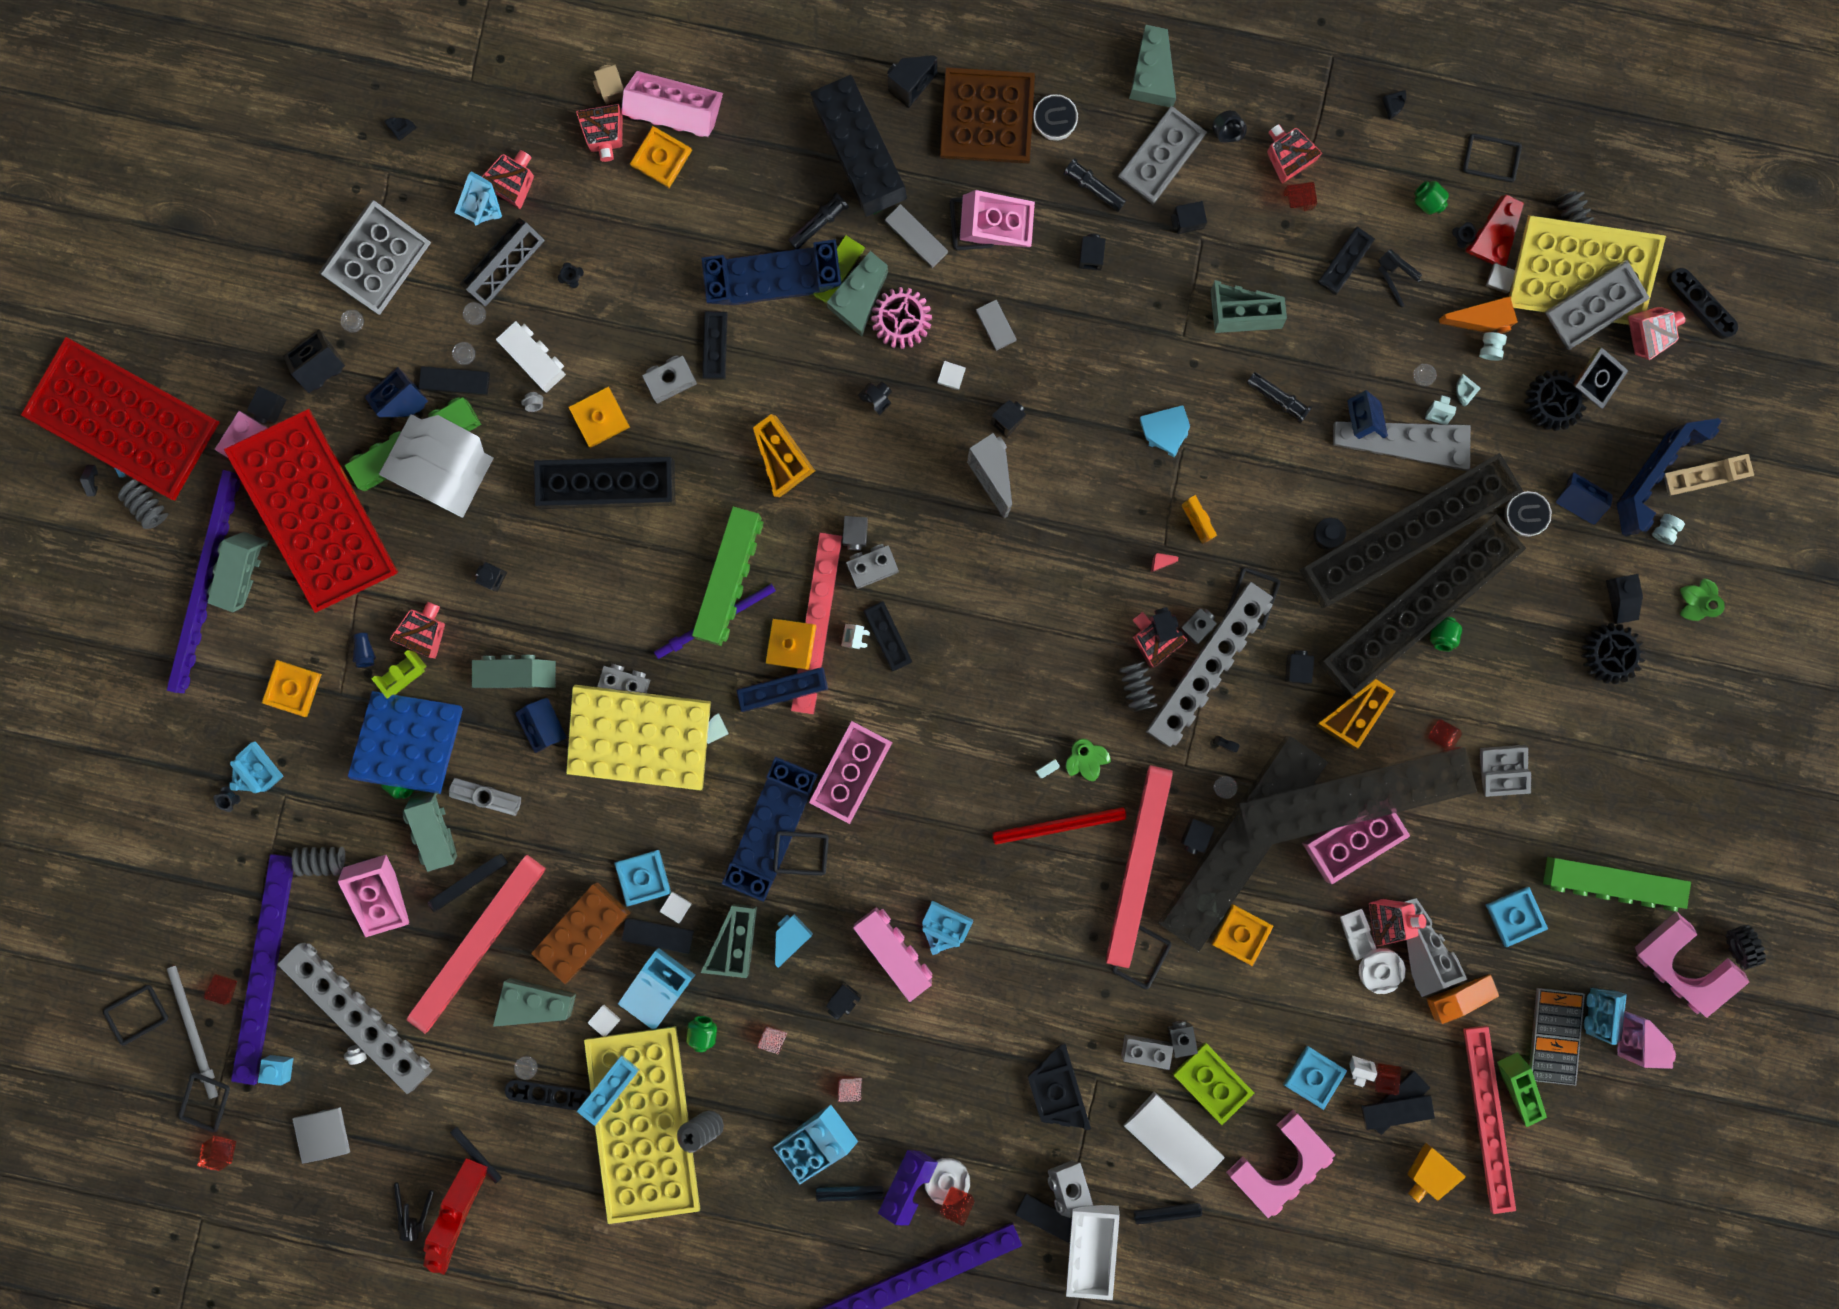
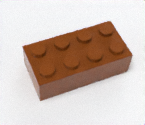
(581, 933)

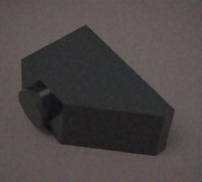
(1008, 417)
(1625, 598)

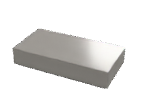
(996, 325)

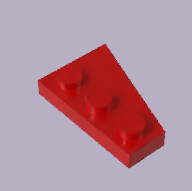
(1497, 235)

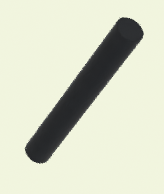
(475, 1154)

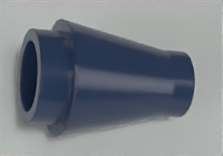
(363, 653)

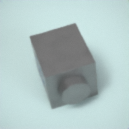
(855, 532)

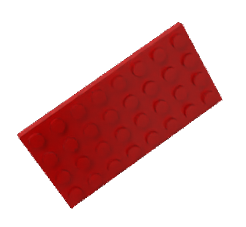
(120, 418)
(311, 510)

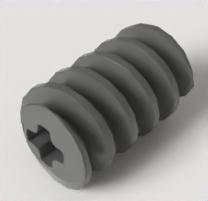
(1574, 207)
(141, 505)
(1137, 686)
(316, 863)
(700, 1131)

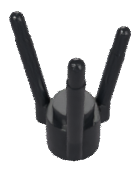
(1390, 262)
(409, 1227)

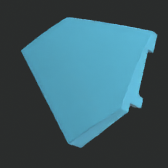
(478, 200)
(1166, 429)
(254, 770)
(944, 927)

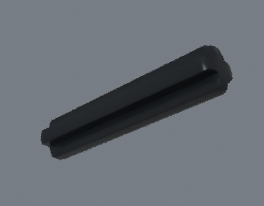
(849, 1193)
(1167, 1213)

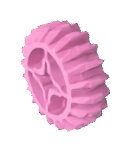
(906, 299)

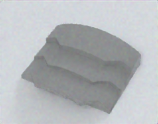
(438, 462)

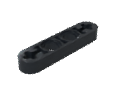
(1705, 300)
(467, 882)
(549, 1098)

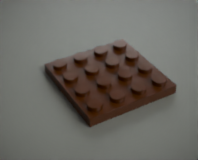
(987, 115)

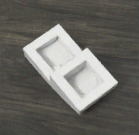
(1358, 934)

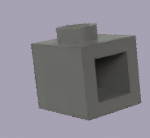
(1198, 625)
(1182, 1039)

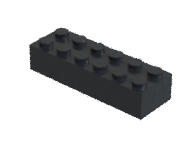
(858, 145)
(604, 483)

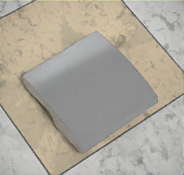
(1505, 770)
(321, 1135)

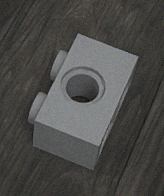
(682, 380)
(1147, 1052)
(1060, 1178)

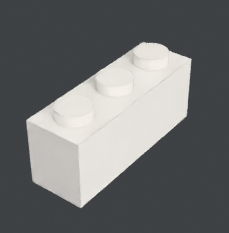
(531, 356)

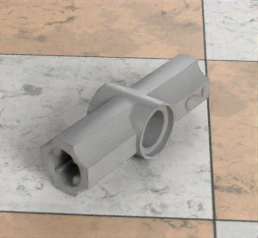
(472, 792)

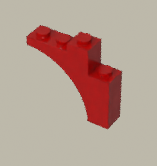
(452, 1215)

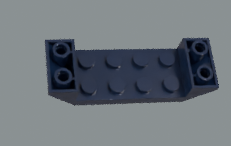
(771, 275)
(1633, 514)
(776, 810)

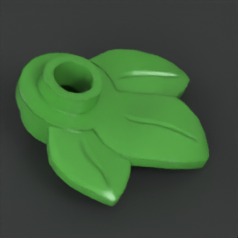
(1698, 601)
(1089, 762)

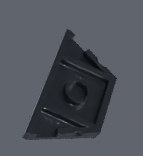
(1057, 1091)

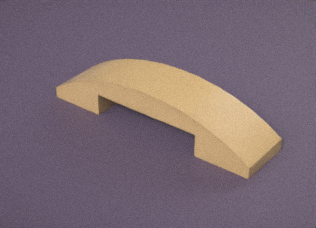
(1708, 475)

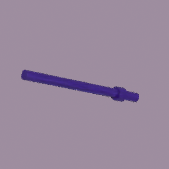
(677, 642)

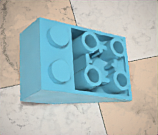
(656, 989)
(1605, 1015)
(815, 1144)

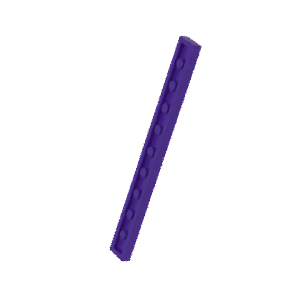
(196, 610)
(263, 970)
(932, 1271)

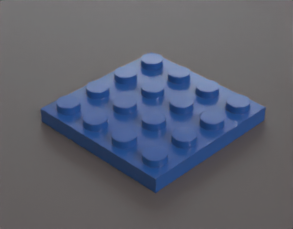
(405, 742)

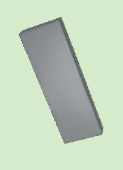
(916, 236)

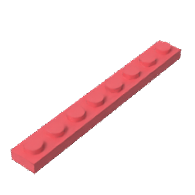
(820, 608)
(1489, 1119)

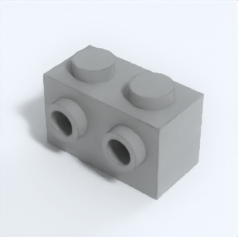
(872, 566)
(615, 678)

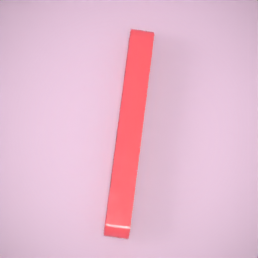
(1139, 866)
(476, 944)

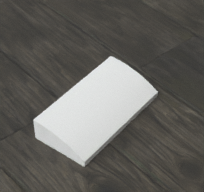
(1173, 1140)
(1093, 1252)

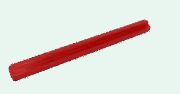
(1059, 825)

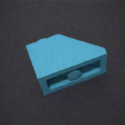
(790, 938)

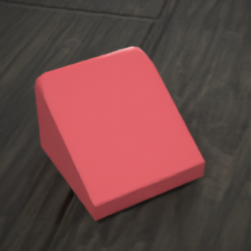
(1162, 560)

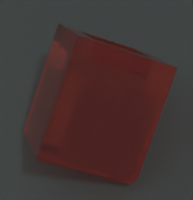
(1301, 195)
(217, 1153)
(957, 1206)

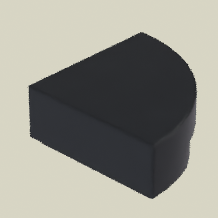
(1394, 103)
(400, 127)
(87, 480)
(1226, 744)

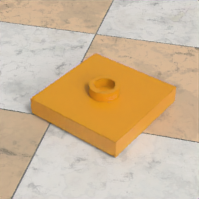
(661, 157)
(599, 417)
(1199, 519)
(791, 644)
(291, 688)
(1242, 935)

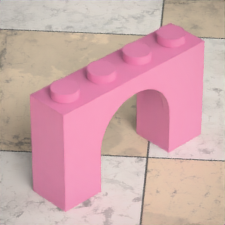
(1703, 993)
(1271, 1194)

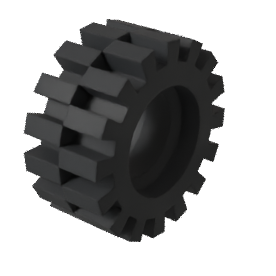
(1745, 947)

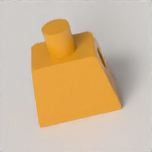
(1432, 1175)

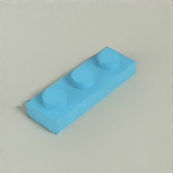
(608, 1090)

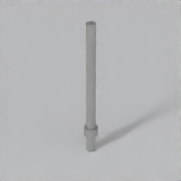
(192, 1031)

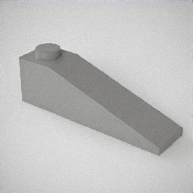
(1429, 959)

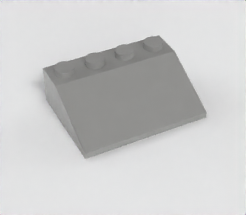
(375, 257)
(990, 466)

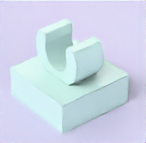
(1441, 411)
(853, 636)

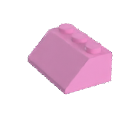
(1645, 1044)

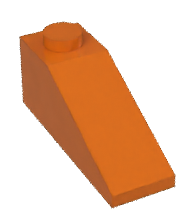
(1486, 317)
(1462, 999)

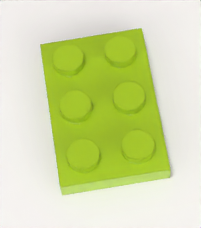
(1213, 1083)

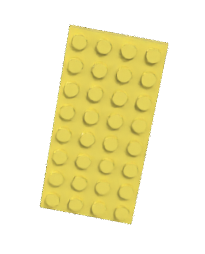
(637, 1136)

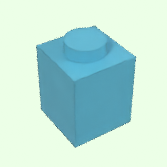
(275, 1070)

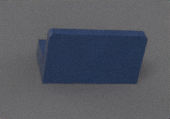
(1366, 415)
(1585, 499)
(540, 725)

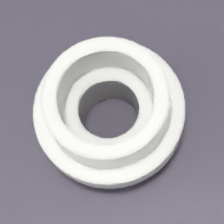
(355, 1055)

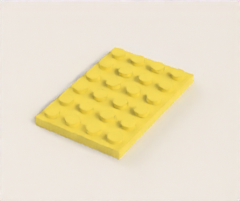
(1567, 255)
(638, 737)

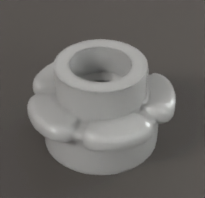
(532, 402)

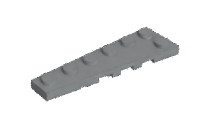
(1420, 442)

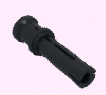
(1086, 179)
(825, 215)
(1287, 402)

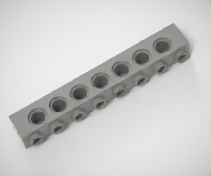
(1249, 595)
(294, 966)

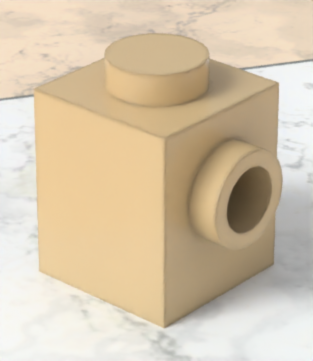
(609, 83)

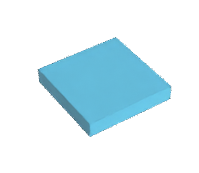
(642, 878)
(1516, 916)
(1315, 1077)

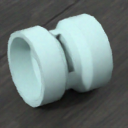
(1493, 346)
(1668, 529)

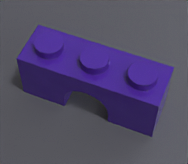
(914, 1171)

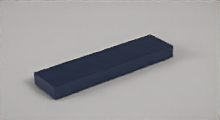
(782, 689)

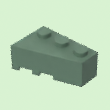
(1154, 72)
(859, 293)
(1245, 310)
(233, 571)
(513, 672)
(429, 831)
(734, 944)
(532, 1003)

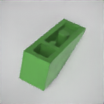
(1522, 1088)

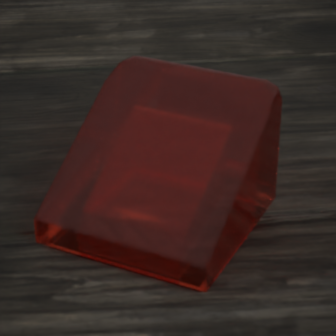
(1445, 734)
(220, 990)
(772, 1039)
(1388, 1079)
(849, 1089)

